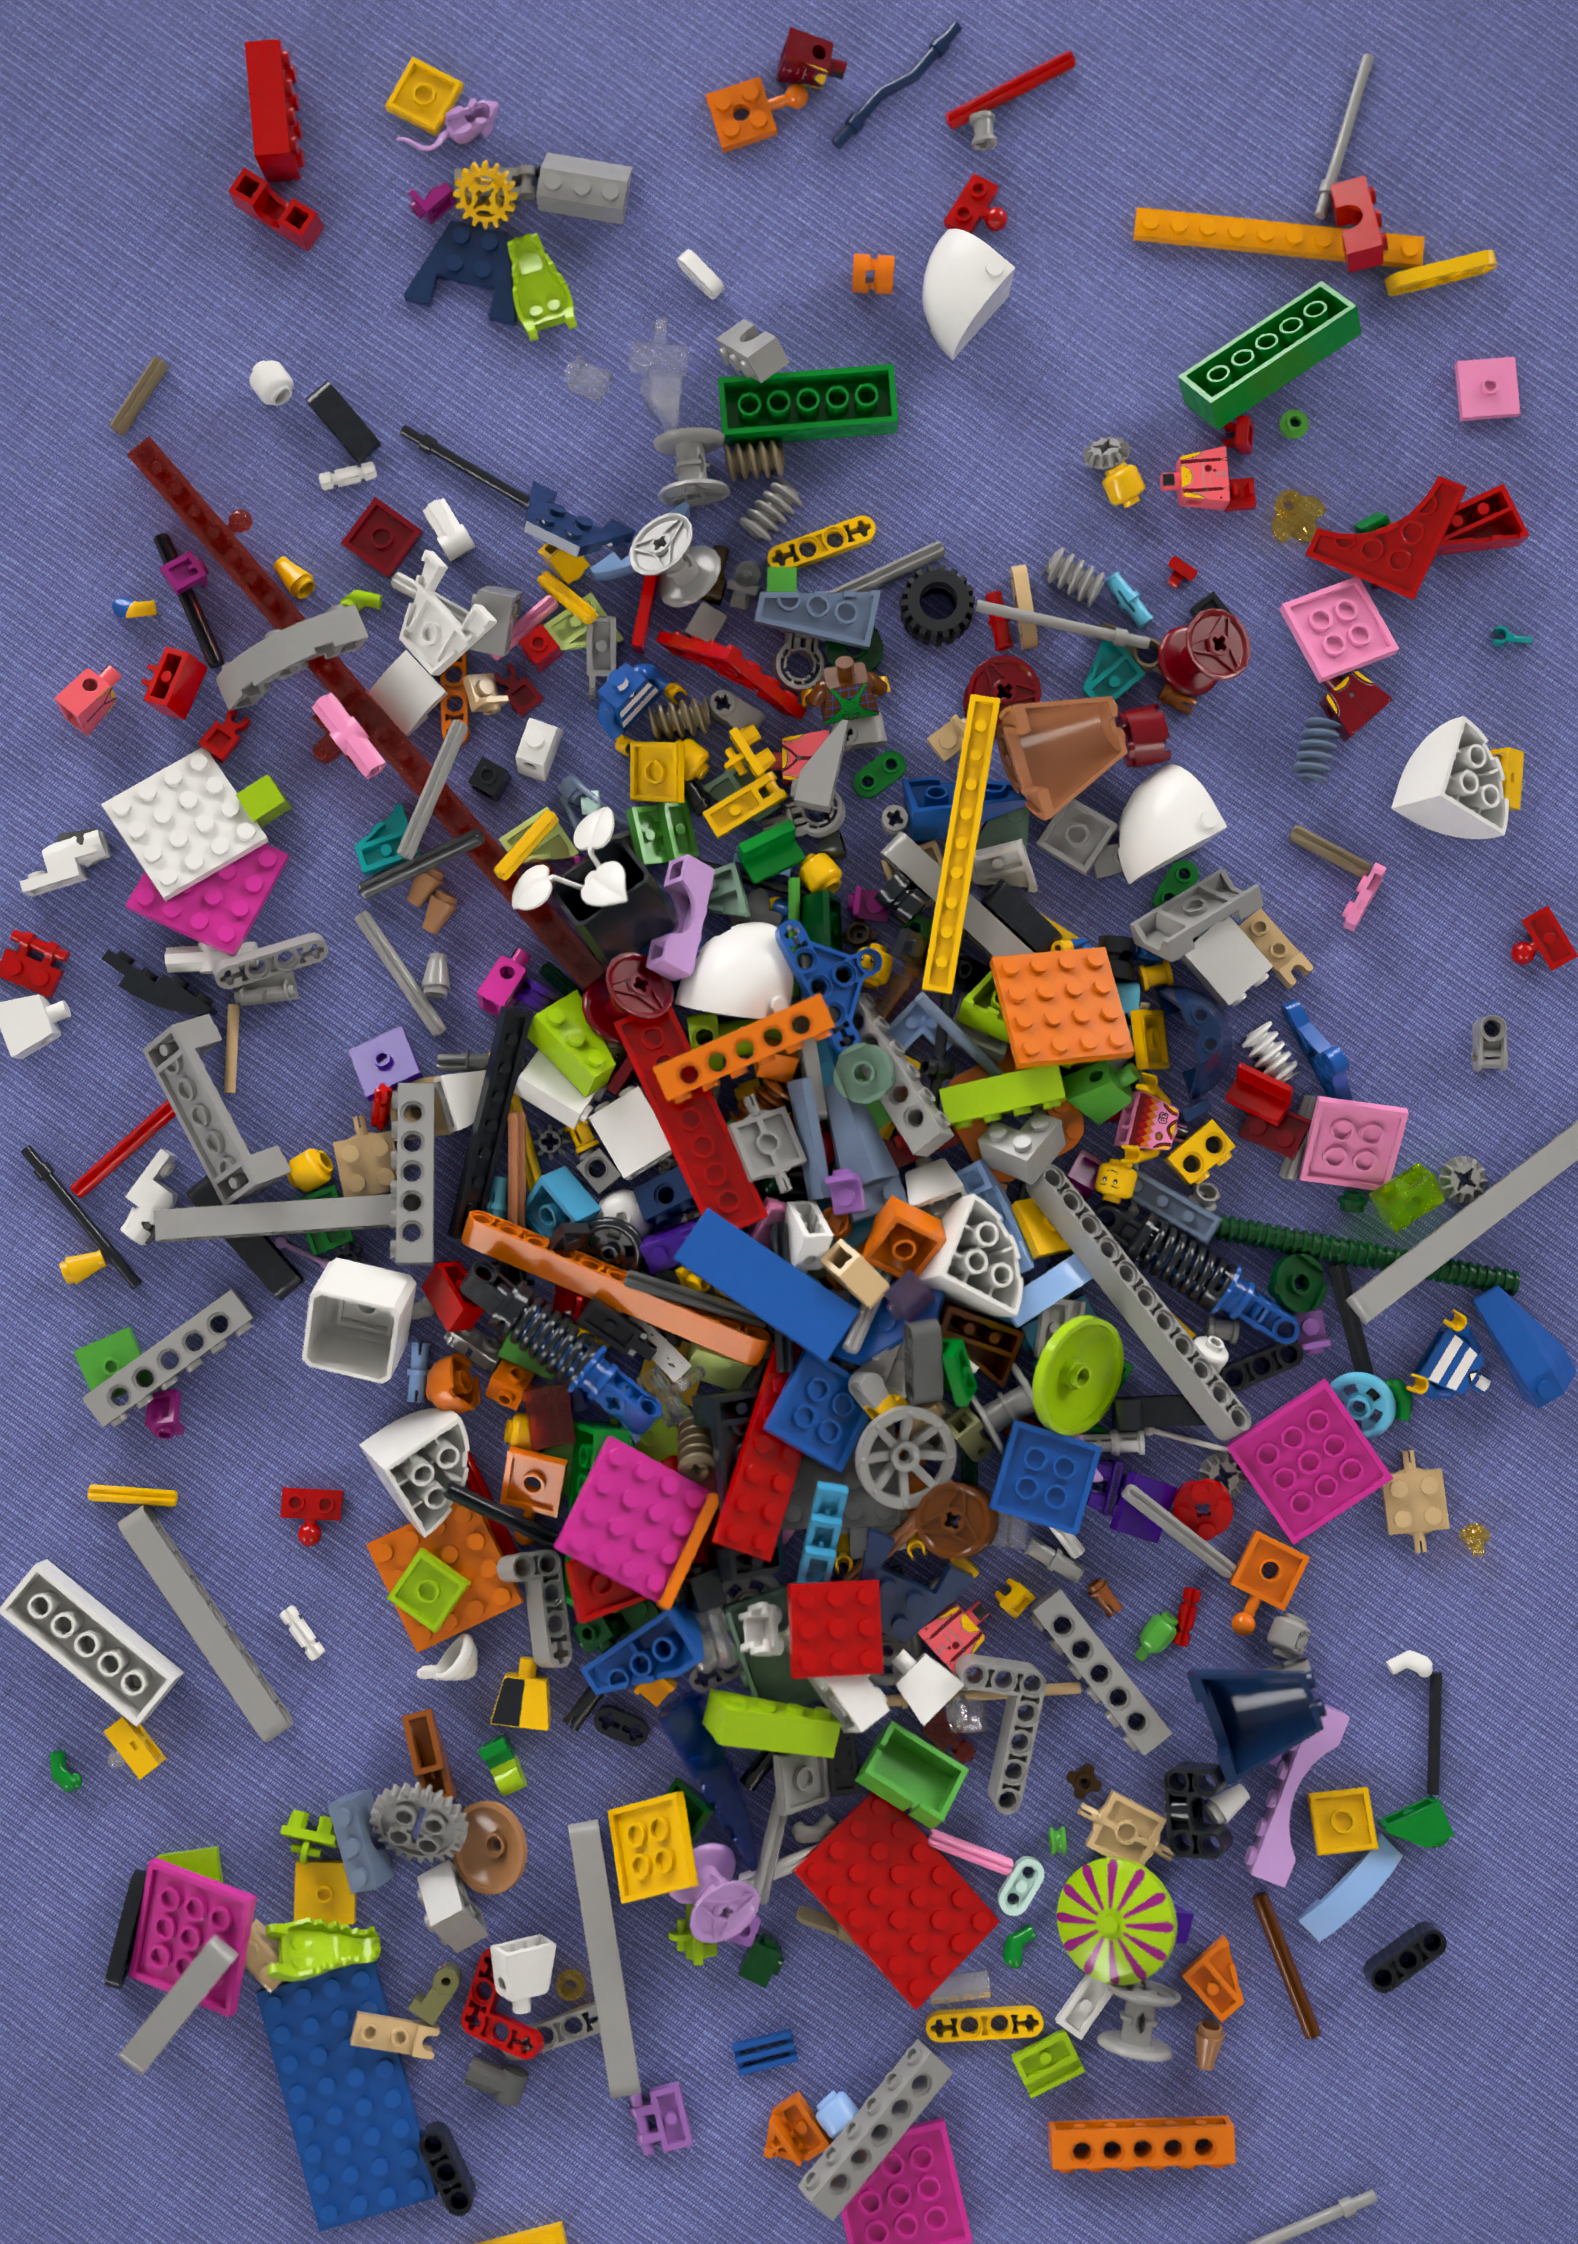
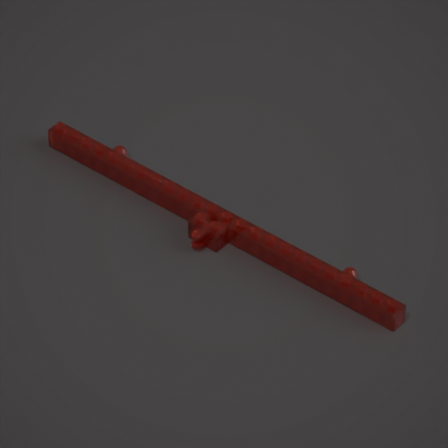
(357, 701)

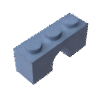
(363, 1863)

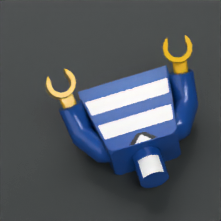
(628, 696)
(1450, 1363)

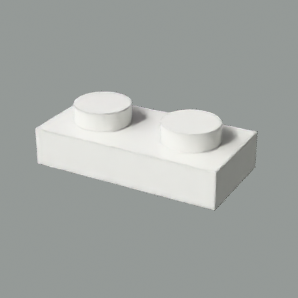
(1083, 2006)

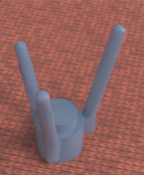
(572, 791)

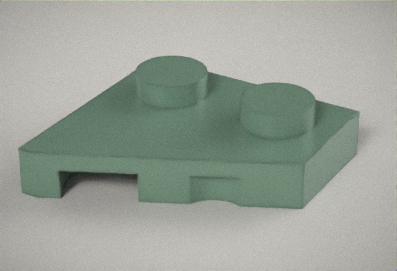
(728, 893)

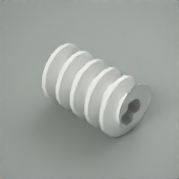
(1269, 1053)

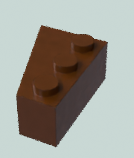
(987, 1341)

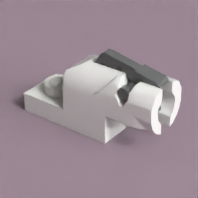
(66, 861)
(150, 1195)

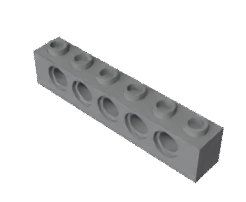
(420, 1097)
(905, 1114)
(102, 1400)
(1152, 1729)
(874, 2130)

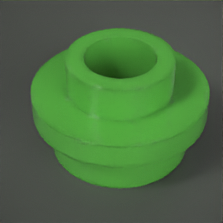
(1290, 431)

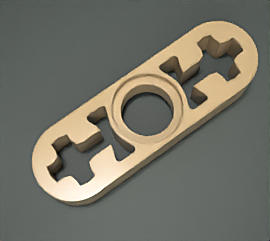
(1023, 600)

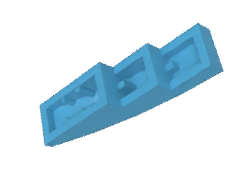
(822, 1533)

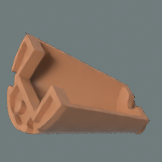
(1058, 749)

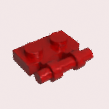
(30, 973)

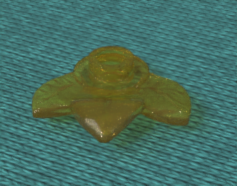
(1298, 521)

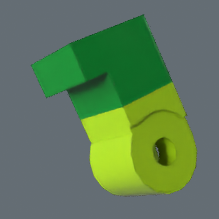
(503, 1764)

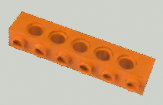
(670, 1071)
(1128, 2132)

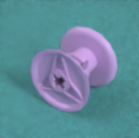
(721, 1905)

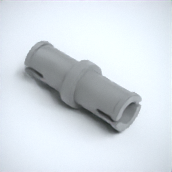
(1054, 1560)

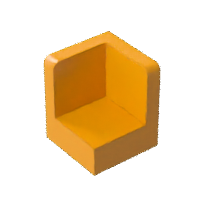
(657, 1690)

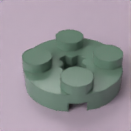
(848, 1067)

